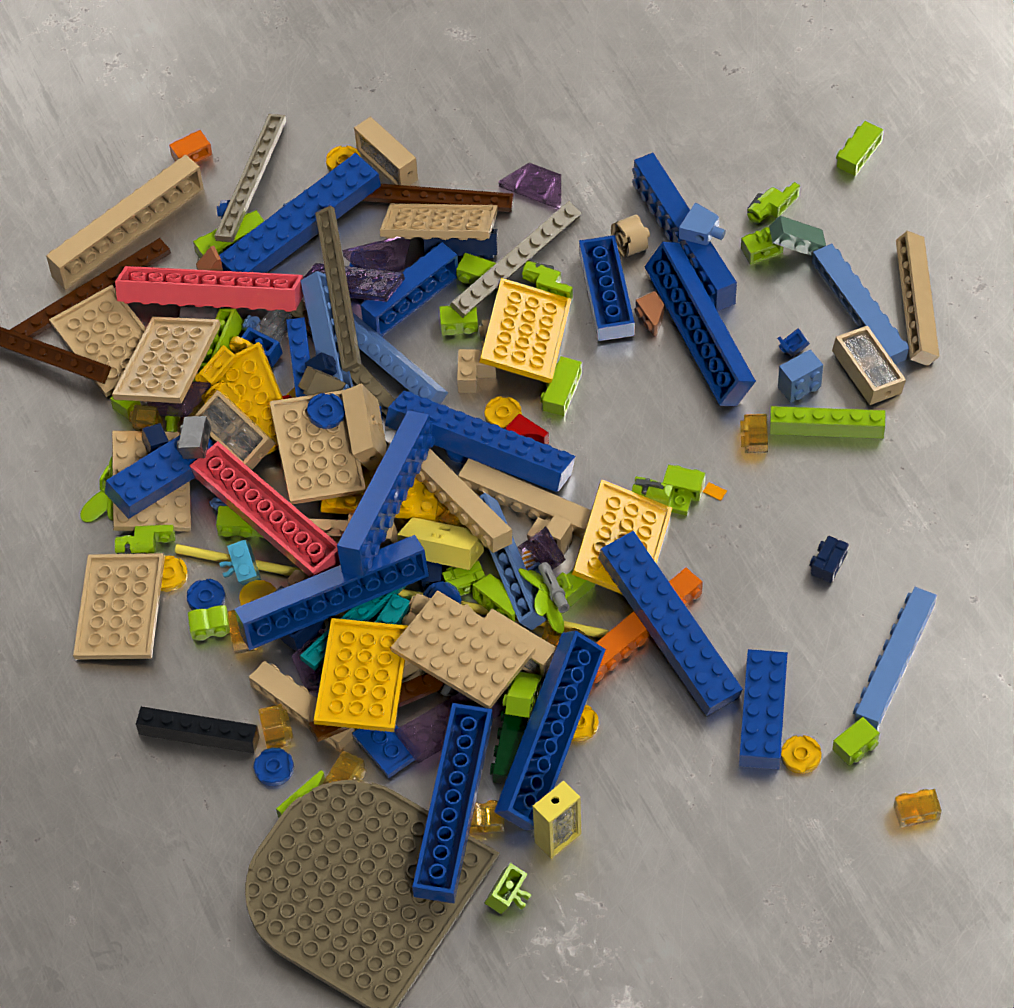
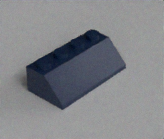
(472, 246)

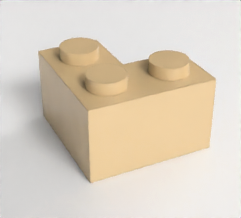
(470, 369)
(559, 528)

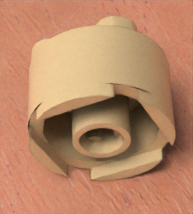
(630, 235)

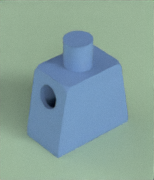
(700, 226)

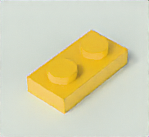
(218, 365)

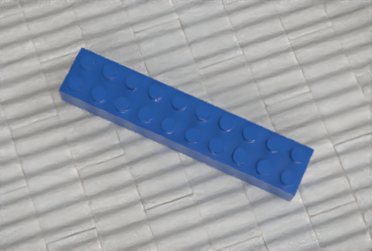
(670, 211)
(297, 221)
(700, 324)
(487, 442)
(385, 494)
(330, 594)
(670, 623)
(550, 727)
(452, 803)

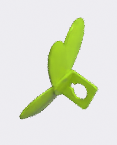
(99, 502)
(543, 602)

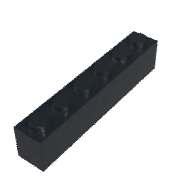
(197, 729)

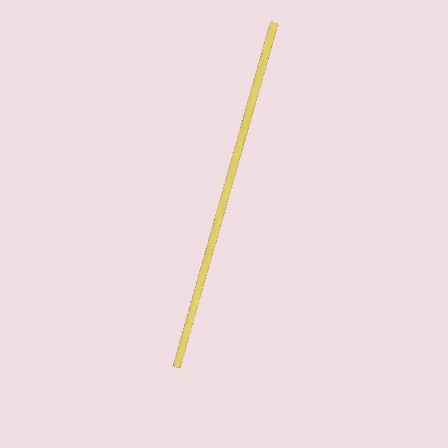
(407, 594)

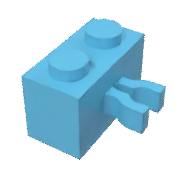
(242, 562)

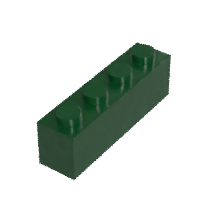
(509, 741)

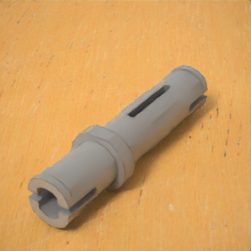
(556, 593)

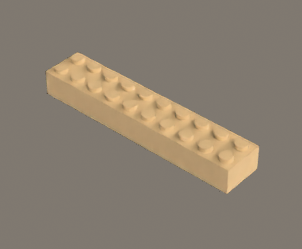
(125, 222)

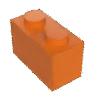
(194, 146)

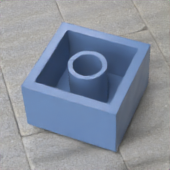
(800, 376)

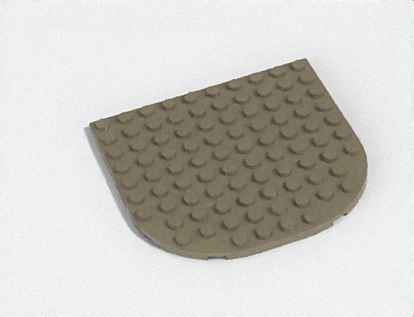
(339, 890)

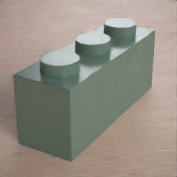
(796, 235)

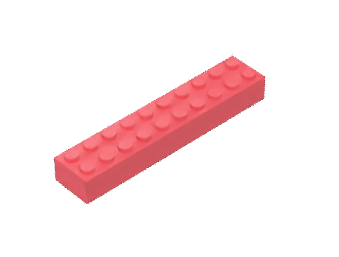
(209, 288)
(266, 511)

